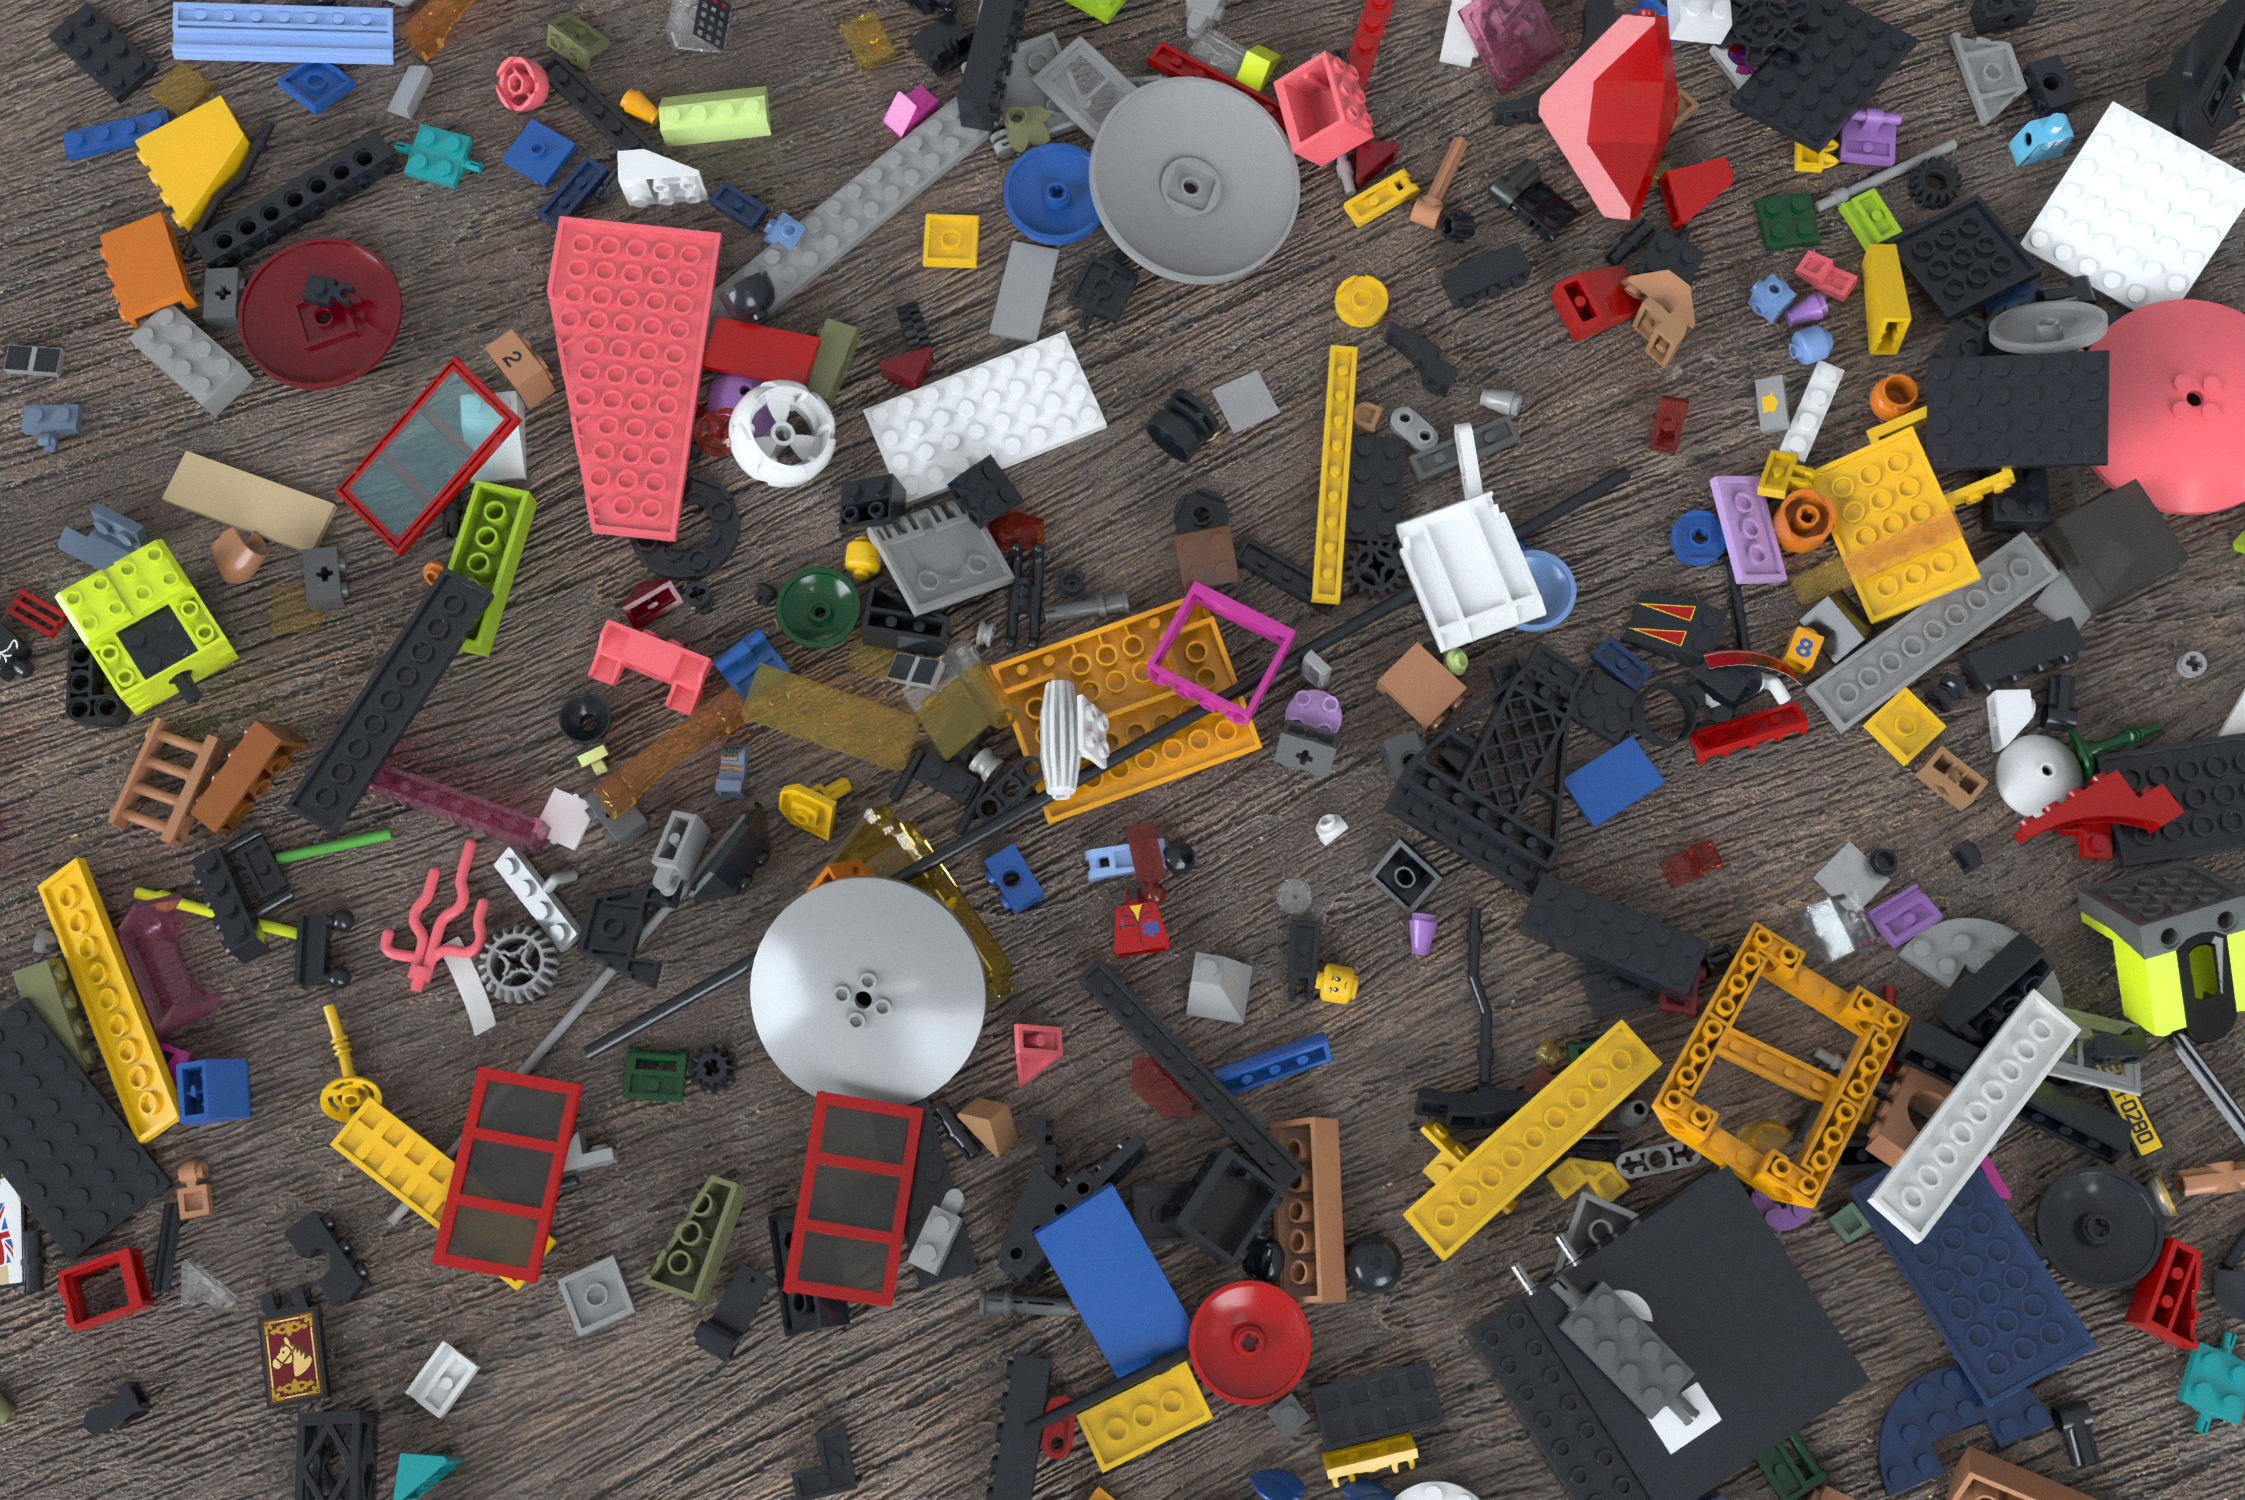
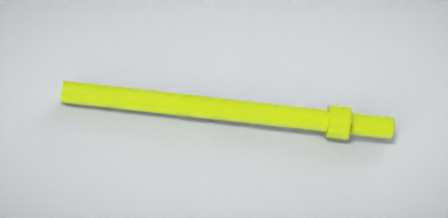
(202, 909)

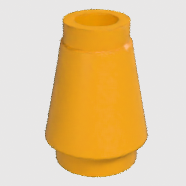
(639, 106)

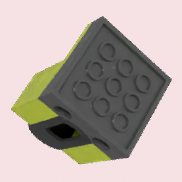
(2174, 947)

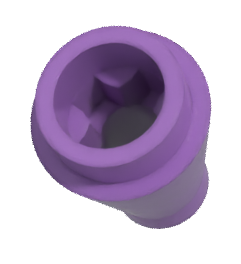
(1807, 310)
(1422, 932)

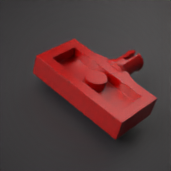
(2092, 840)

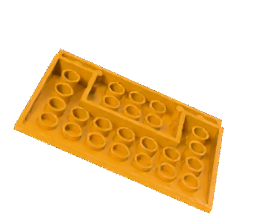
(1111, 673)

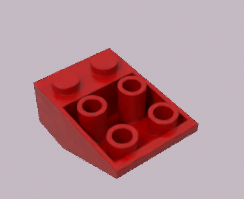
(1594, 301)

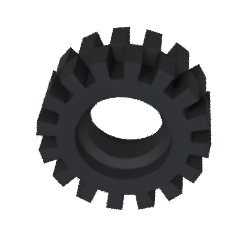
(1943, 172)
(913, 326)

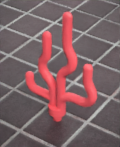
(430, 951)

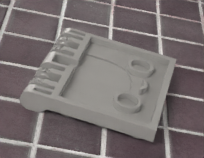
(1029, 60)
(940, 557)

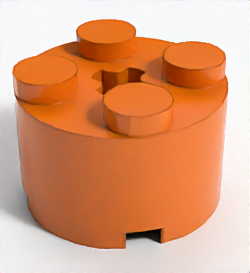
(1803, 521)

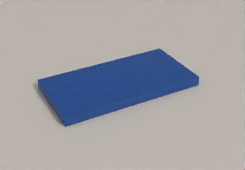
(1114, 1281)

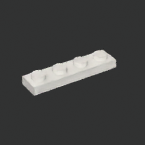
(1811, 410)

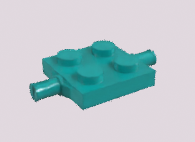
(439, 156)
(2214, 1383)

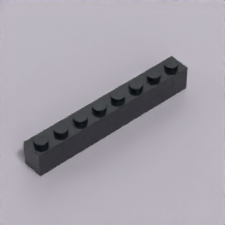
(2047, 1109)

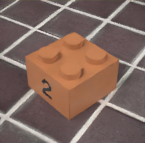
(521, 368)

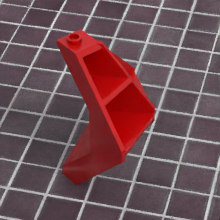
(1617, 111)

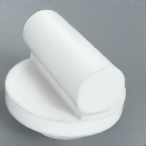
(1330, 827)

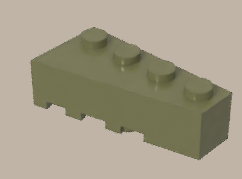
(700, 1242)

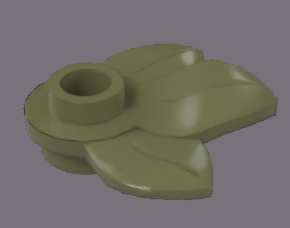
(1030, 129)

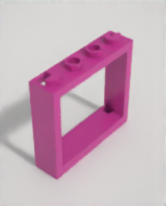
(1239, 614)

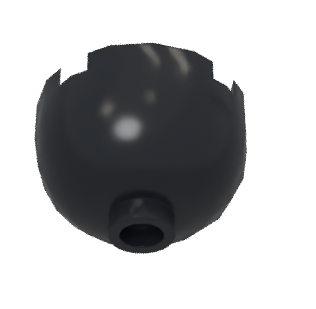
(750, 297)
(1373, 1264)

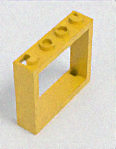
(1968, 494)

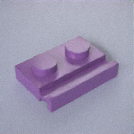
(1904, 916)

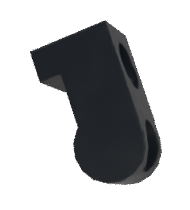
(2120, 1049)
(119, 1411)

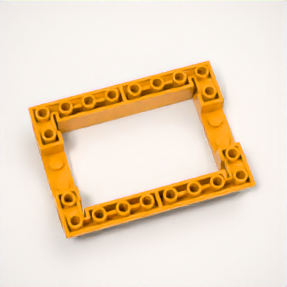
(1859, 1011)

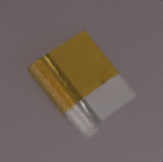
(963, 702)

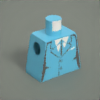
(2042, 140)

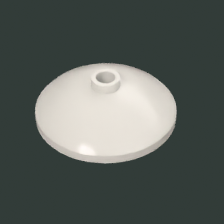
(2021, 775)

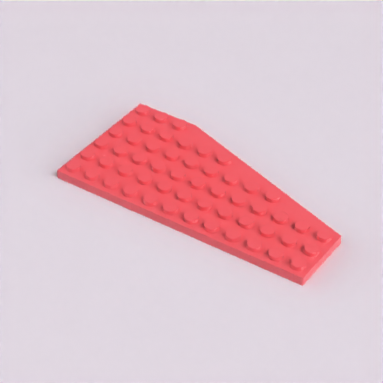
(631, 351)

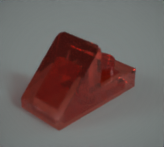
(1668, 424)
(1691, 864)

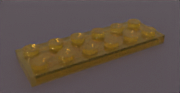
(830, 717)

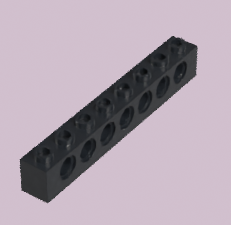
(301, 190)

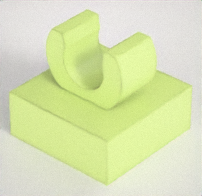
(595, 757)

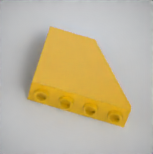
(194, 158)

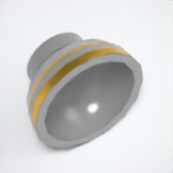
(2160, 1195)

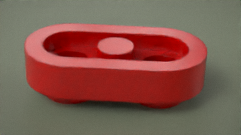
(1063, 1428)

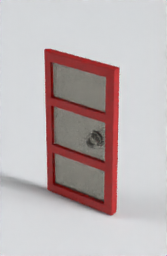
(507, 1174)
(853, 1200)

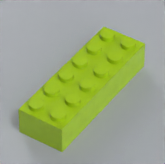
(491, 550)

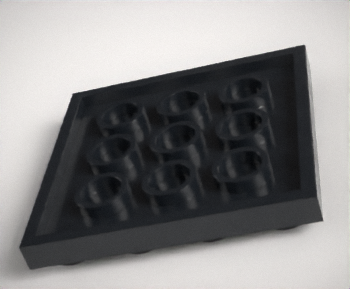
(1963, 258)

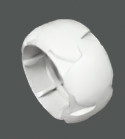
(755, 453)

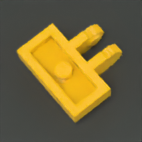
(1784, 474)

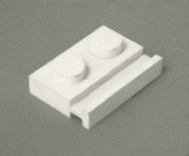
(442, 1379)

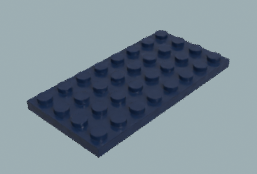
(1984, 1290)

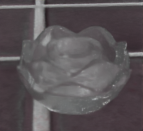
(1300, 889)

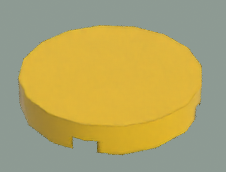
(1361, 301)

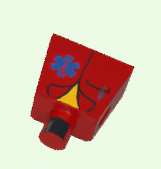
(1138, 927)

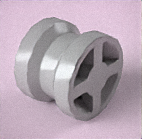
(986, 765)

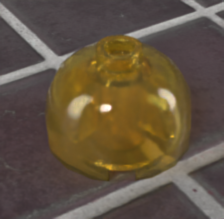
(1765, 1135)

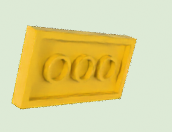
(1144, 1417)

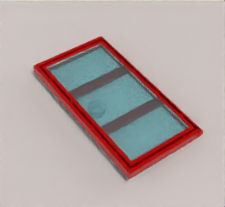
(428, 456)

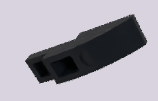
(1486, 1109)

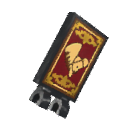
(293, 1350)

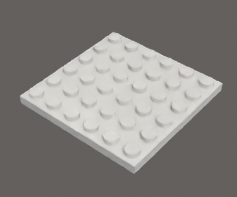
(2137, 212)

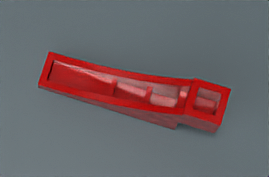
(2105, 801)

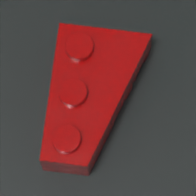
(2167, 1296)

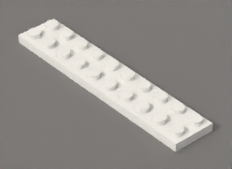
(1973, 1116)

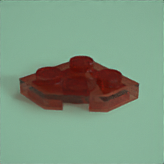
(1160, 1090)

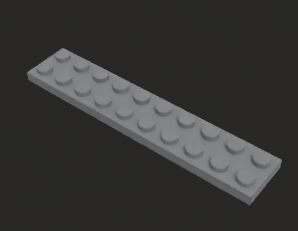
(1931, 634)

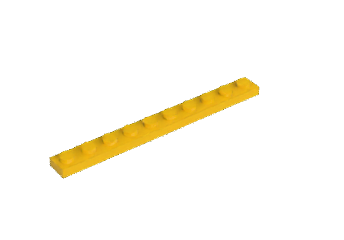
(1334, 475)

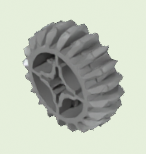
(512, 974)

